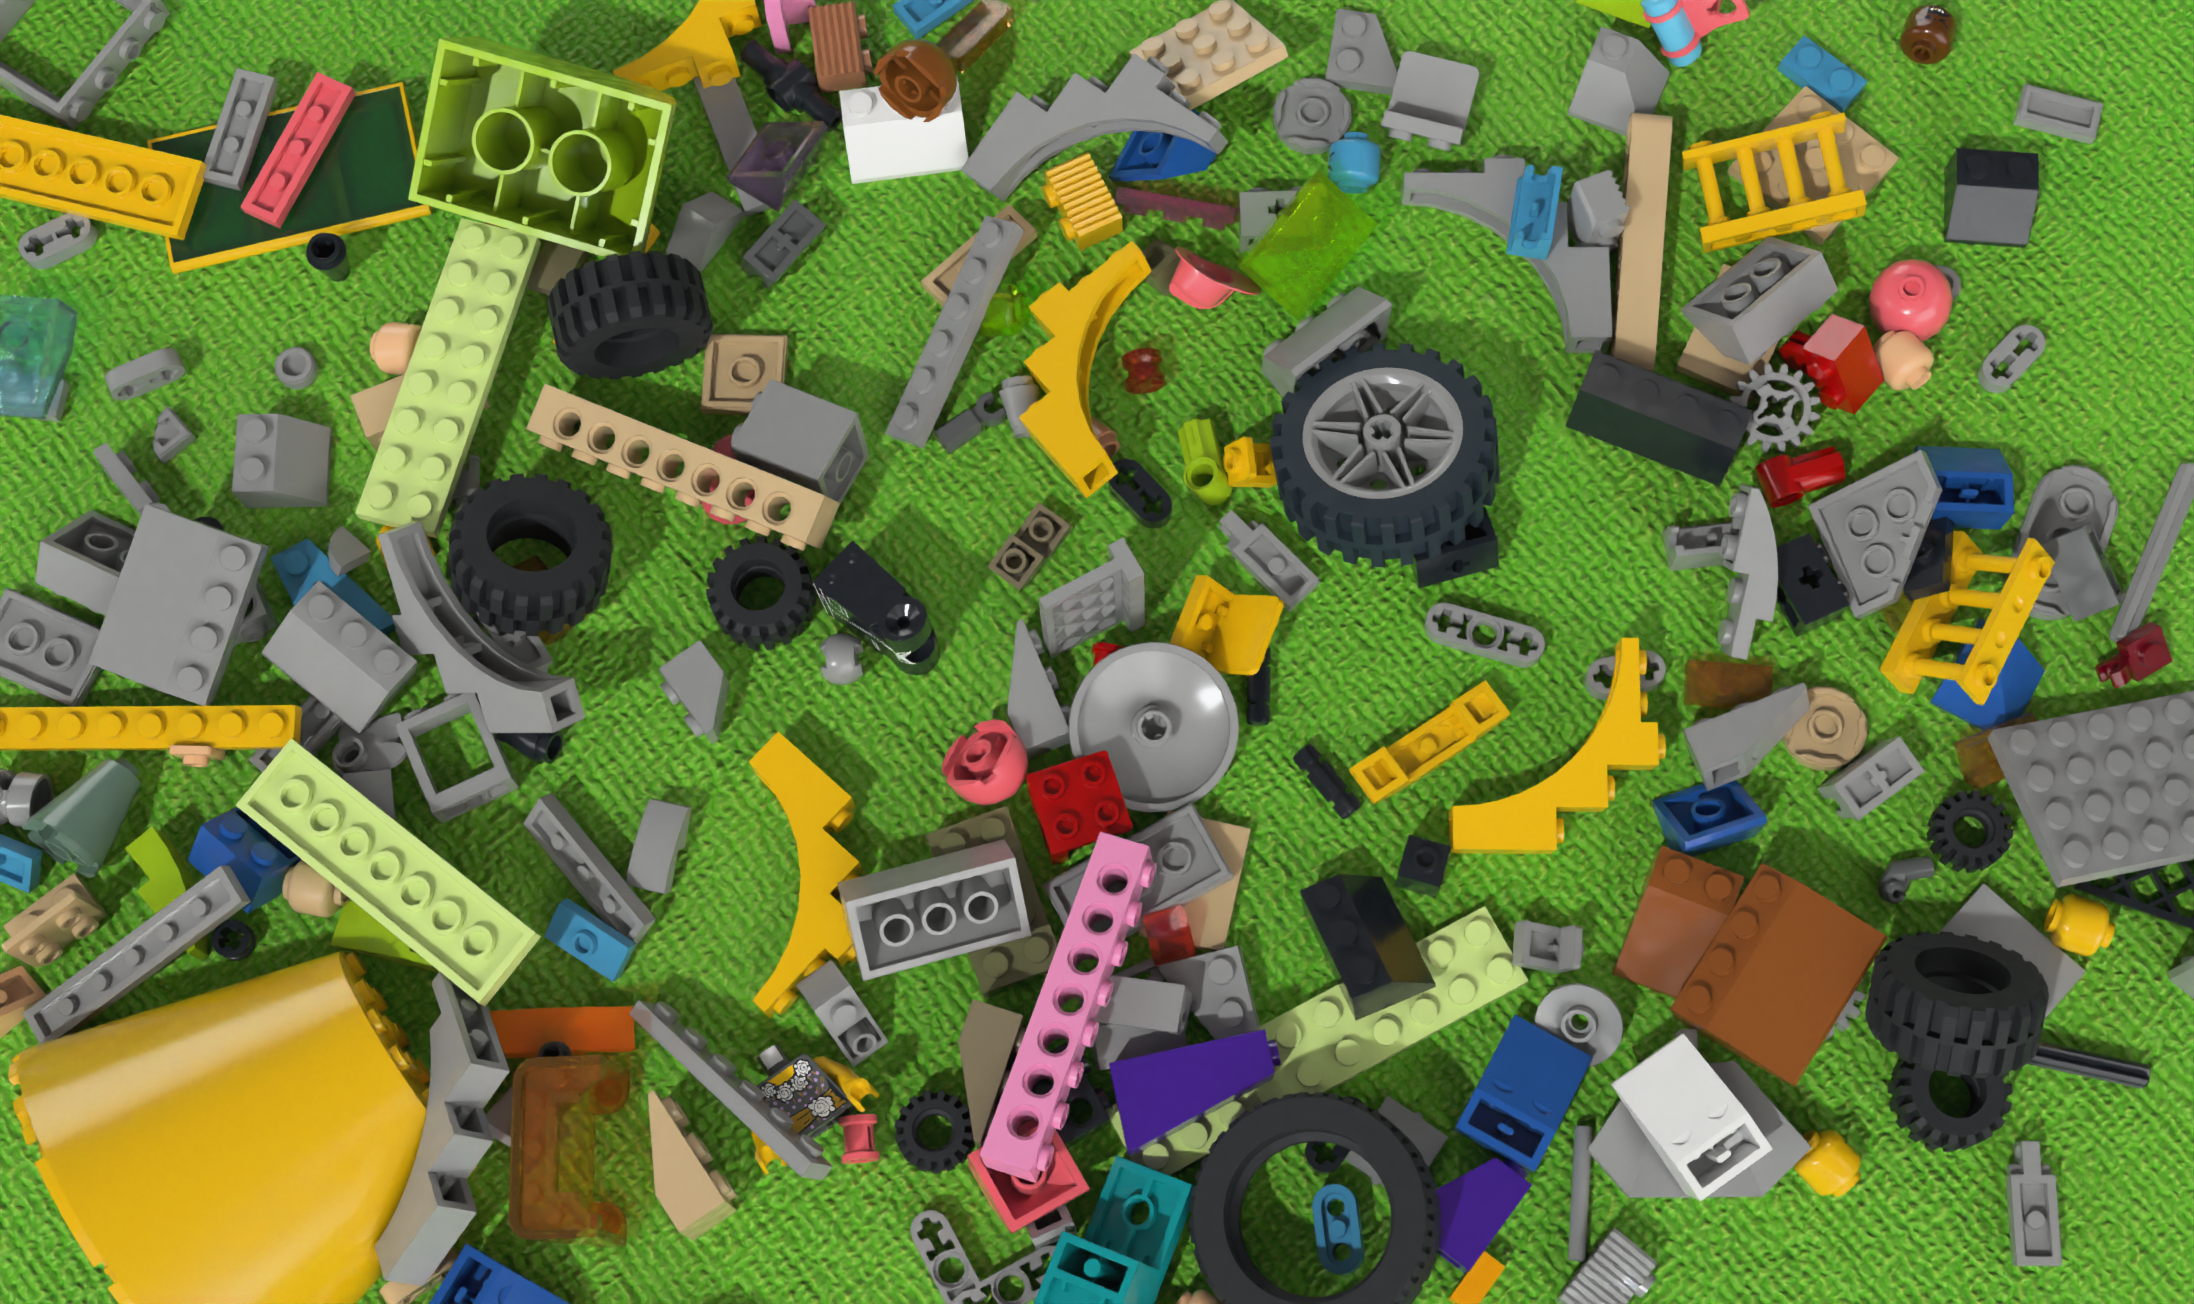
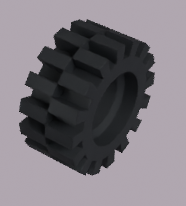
(1987, 814)
(915, 1113)

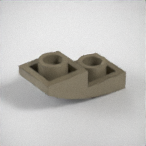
(1031, 547)

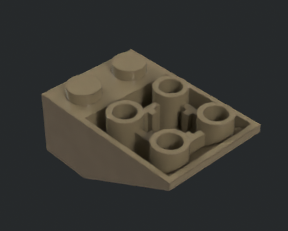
(987, 1056)

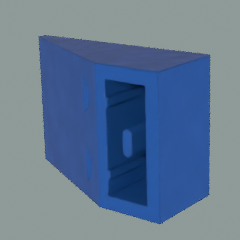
(1523, 1094)
(485, 1280)

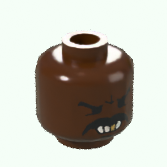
(1928, 31)

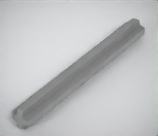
(2155, 554)

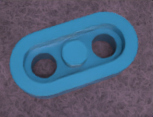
(1338, 1230)

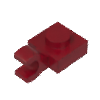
(2138, 656)

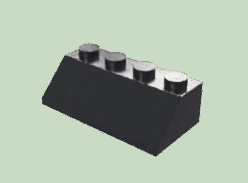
(1658, 418)

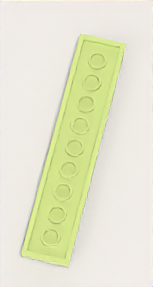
(1326, 1046)

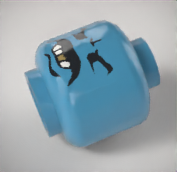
(1354, 163)

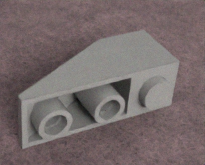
(1032, 702)
(1738, 740)

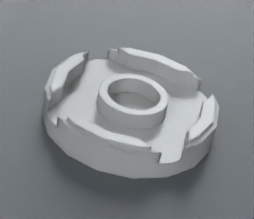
(1311, 115)

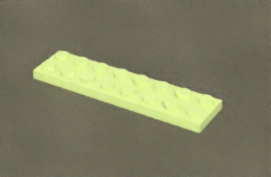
(448, 377)
(388, 872)

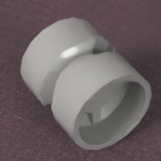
(23, 795)

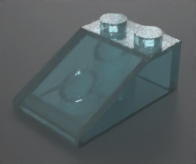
(33, 353)

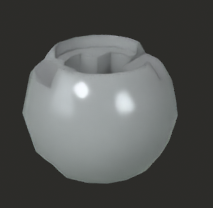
(841, 659)

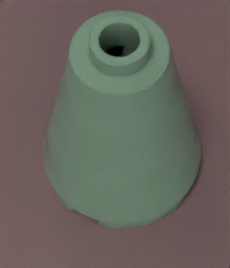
(86, 816)

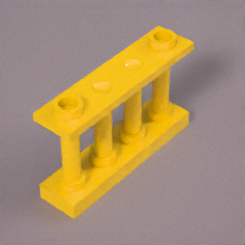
(1800, 211)
(1930, 618)

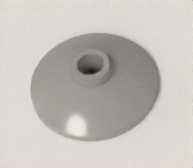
(1597, 1037)

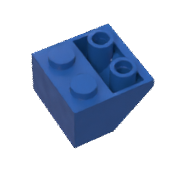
(1974, 486)
(249, 850)

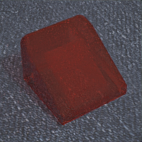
(1169, 935)

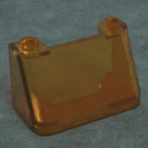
(555, 1149)

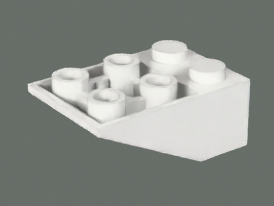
(1691, 1118)

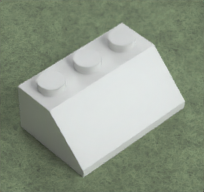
(891, 146)

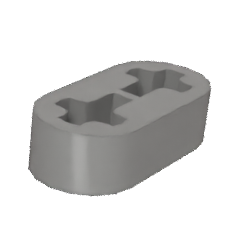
(57, 241)
(2005, 353)
(145, 374)
(1597, 689)

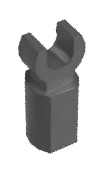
(968, 424)

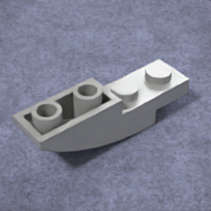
(1752, 554)

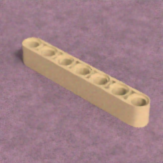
(1642, 239)

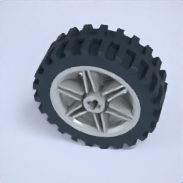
(1384, 421)

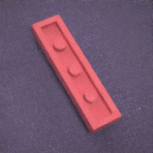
(298, 150)

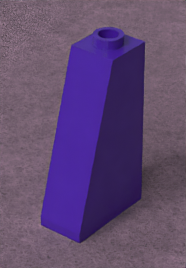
(1182, 1085)

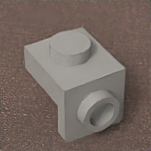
(1547, 947)

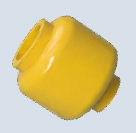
(2079, 924)
(1830, 1163)

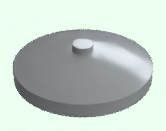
(1160, 720)

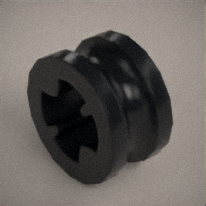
(219, 939)

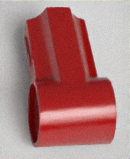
(1789, 478)

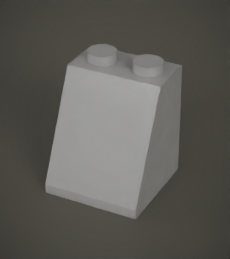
(802, 440)

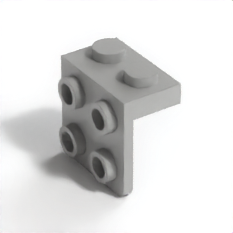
(1431, 100)

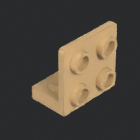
(53, 923)

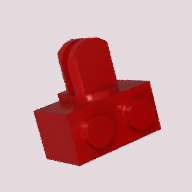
(1838, 361)

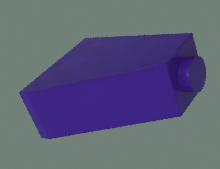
(1477, 1208)

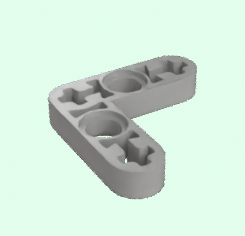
(969, 1285)

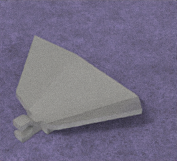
(1641, 1173)

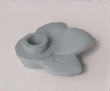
(374, 748)

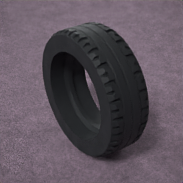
(1298, 1120)

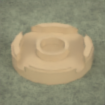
(1828, 732)

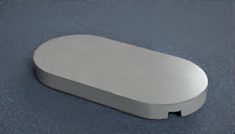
(2060, 504)

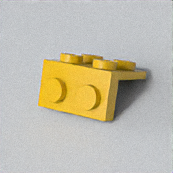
(1227, 627)

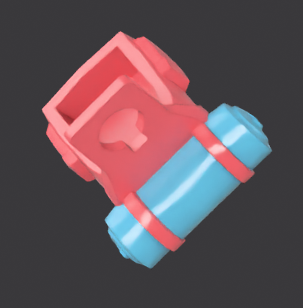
(1683, 23)

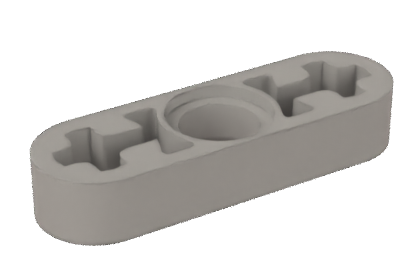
(1499, 625)

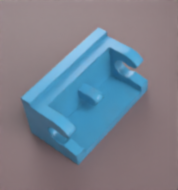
(1534, 213)

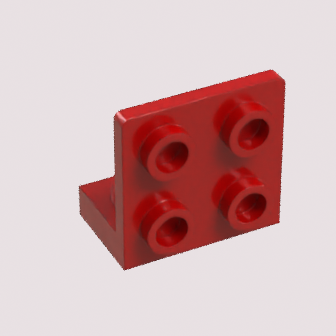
(1077, 803)

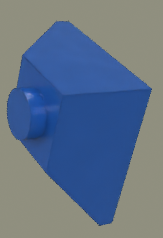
(1159, 157)
(2008, 696)

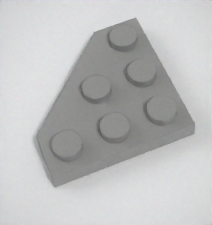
(1877, 530)

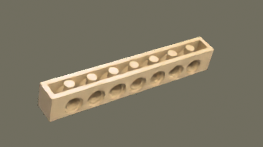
(560, 411)

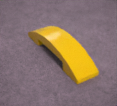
(1430, 744)

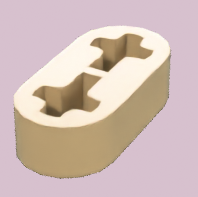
(406, 1293)

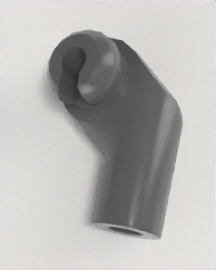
(1899, 874)

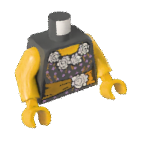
(810, 1093)

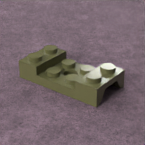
(1017, 959)

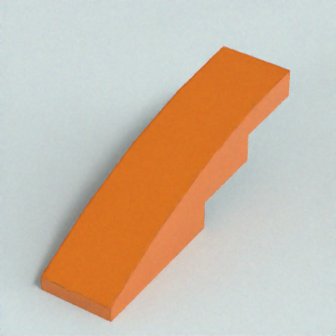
(580, 1028)

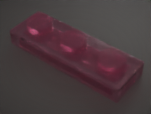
(1175, 207)

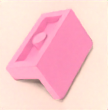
(784, 13)

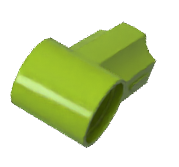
(1203, 460)

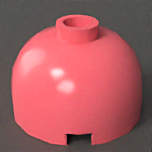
(1911, 298)
(986, 764)

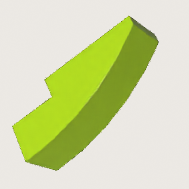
(167, 876)

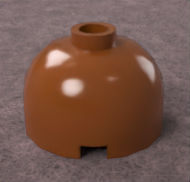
(917, 79)

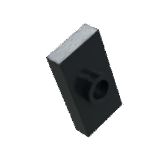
(1932, 564)

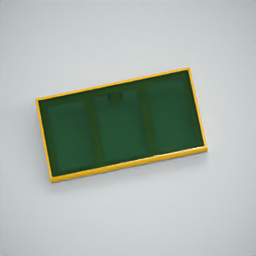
(353, 187)

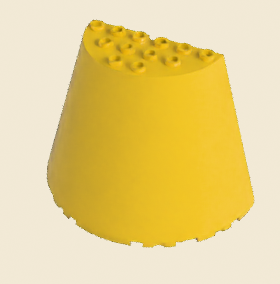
(232, 1138)

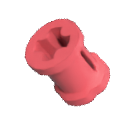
(859, 1138)

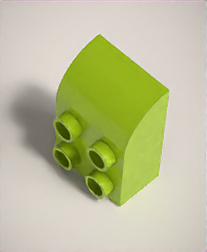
(542, 146)

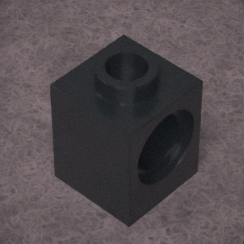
(1422, 866)

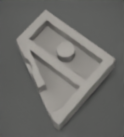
(1360, 54)
(1219, 991)

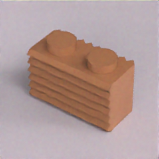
(838, 46)

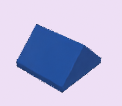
(1708, 820)

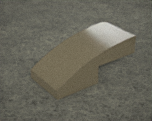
(554, 263)

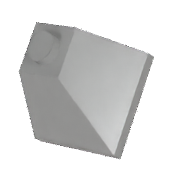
(1617, 81)

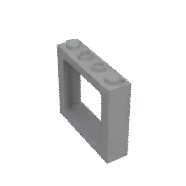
(99, 76)

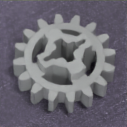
(1784, 425)

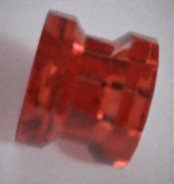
(1143, 371)

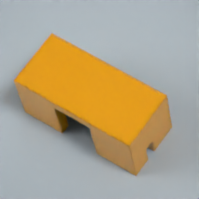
(1477, 1280)

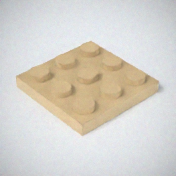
(1213, 51)
(1861, 156)

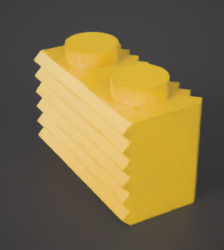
(1083, 202)

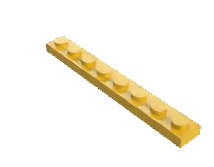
(148, 727)

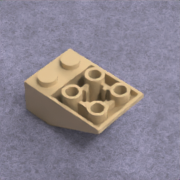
(682, 1178)

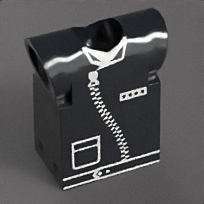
(878, 610)

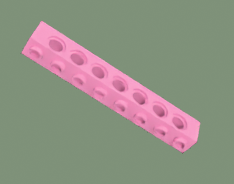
(1110, 861)

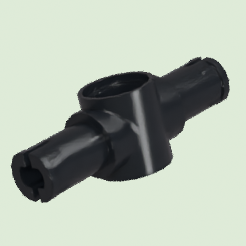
(791, 85)

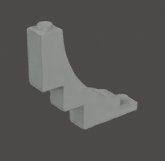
(454, 1138)

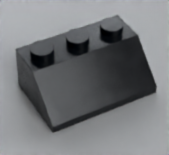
(1365, 942)

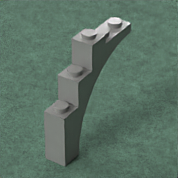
(1034, 131)
(1573, 275)
(469, 661)

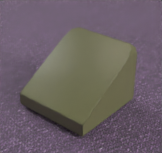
(1163, 263)

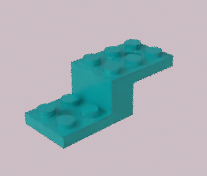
(1116, 1257)

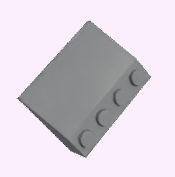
(178, 605)

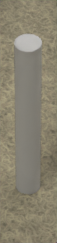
(1579, 1194)

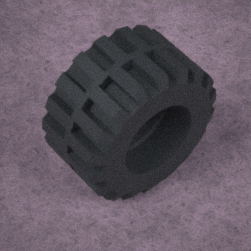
(750, 563)
(1938, 1129)

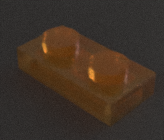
(1725, 683)

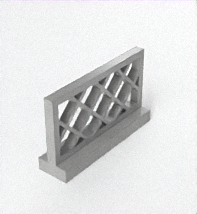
(1094, 602)

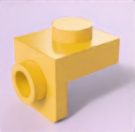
(1249, 464)

